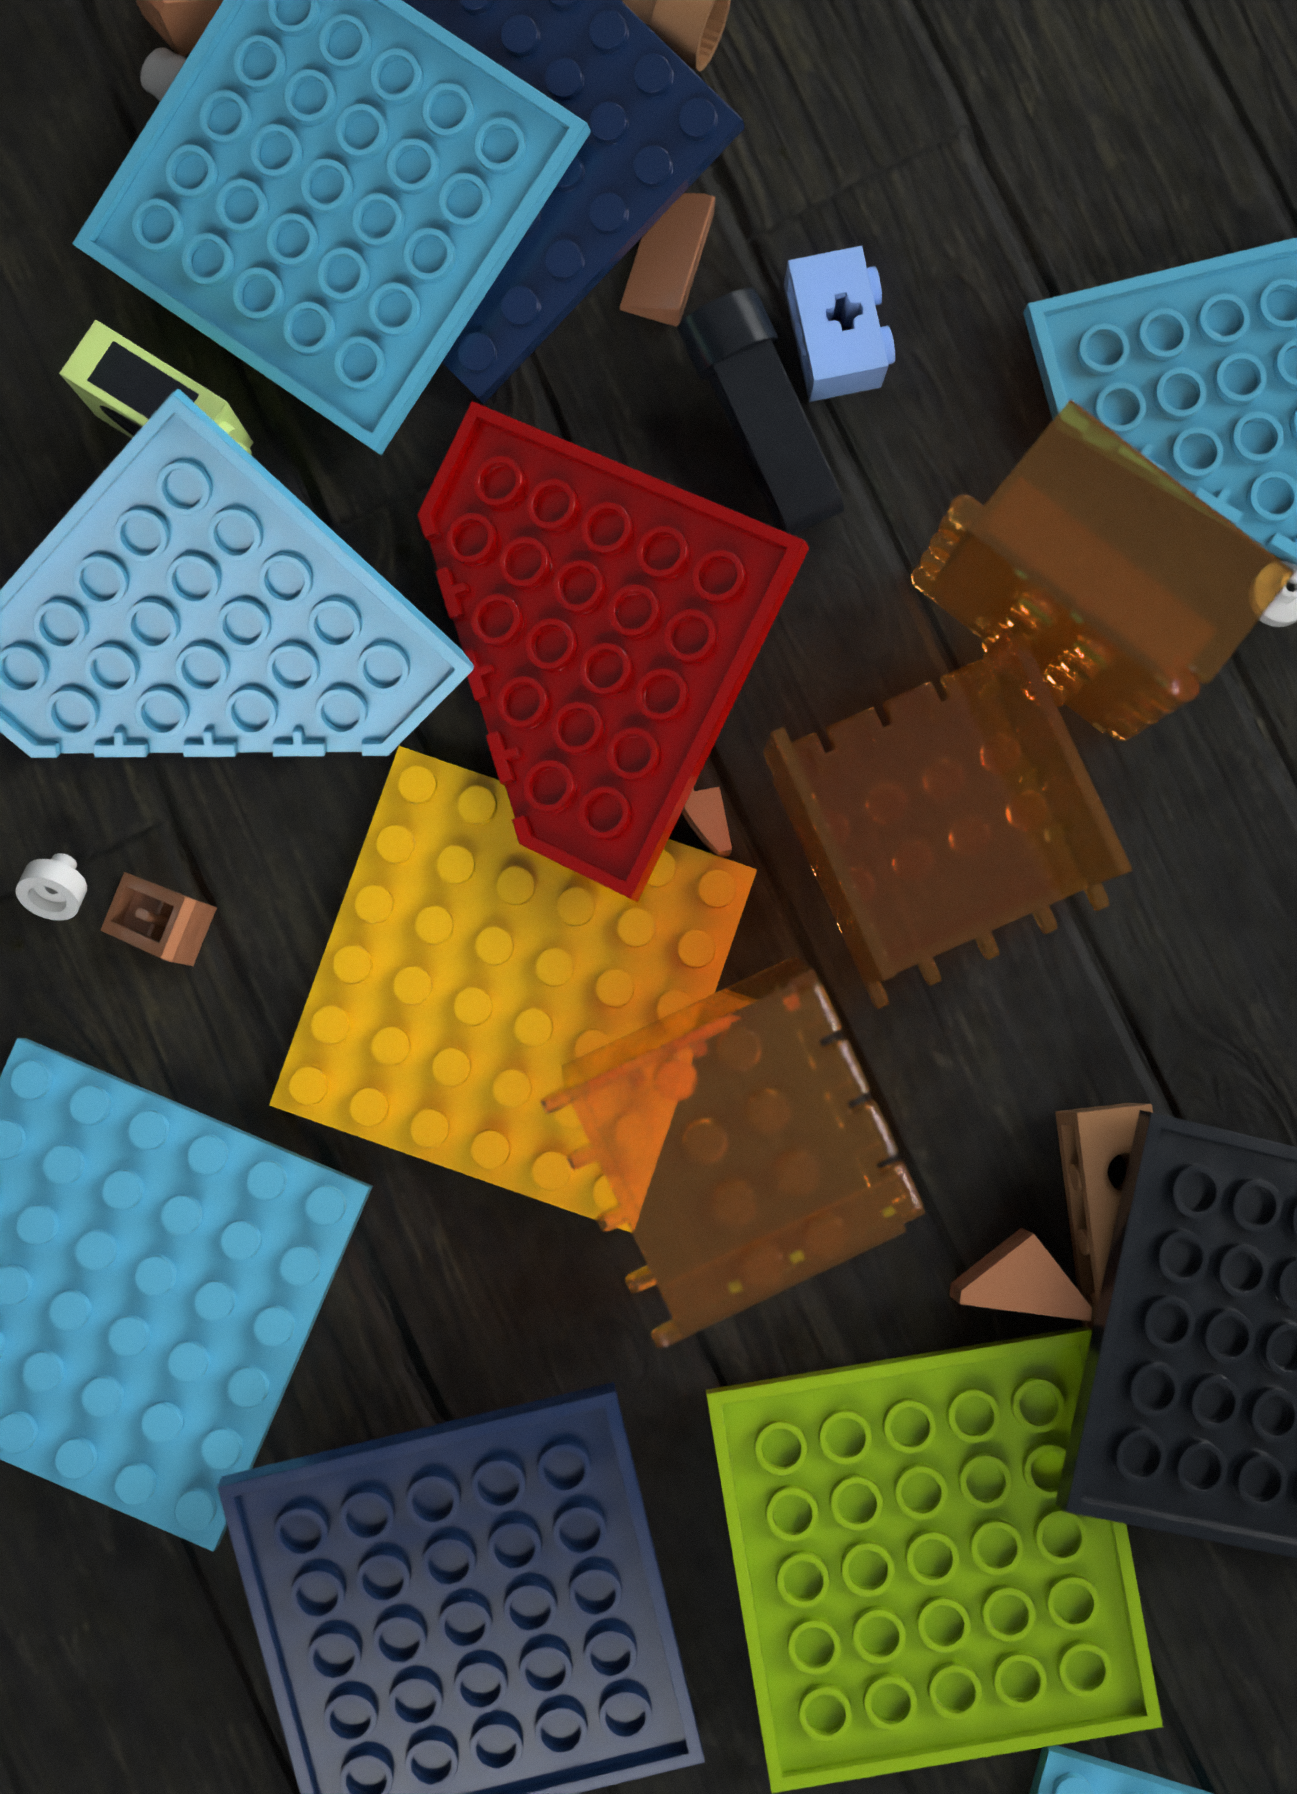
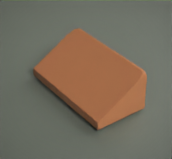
(669, 260)

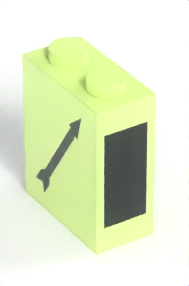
(130, 384)

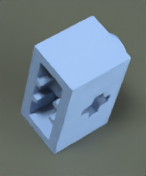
(842, 287)

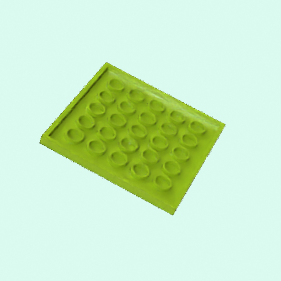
(913, 1567)

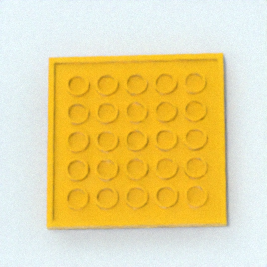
(483, 971)

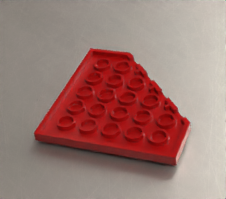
(598, 633)

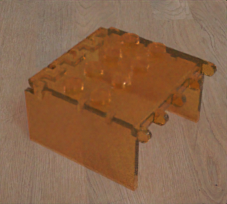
(1106, 571)
(947, 815)
(737, 1147)

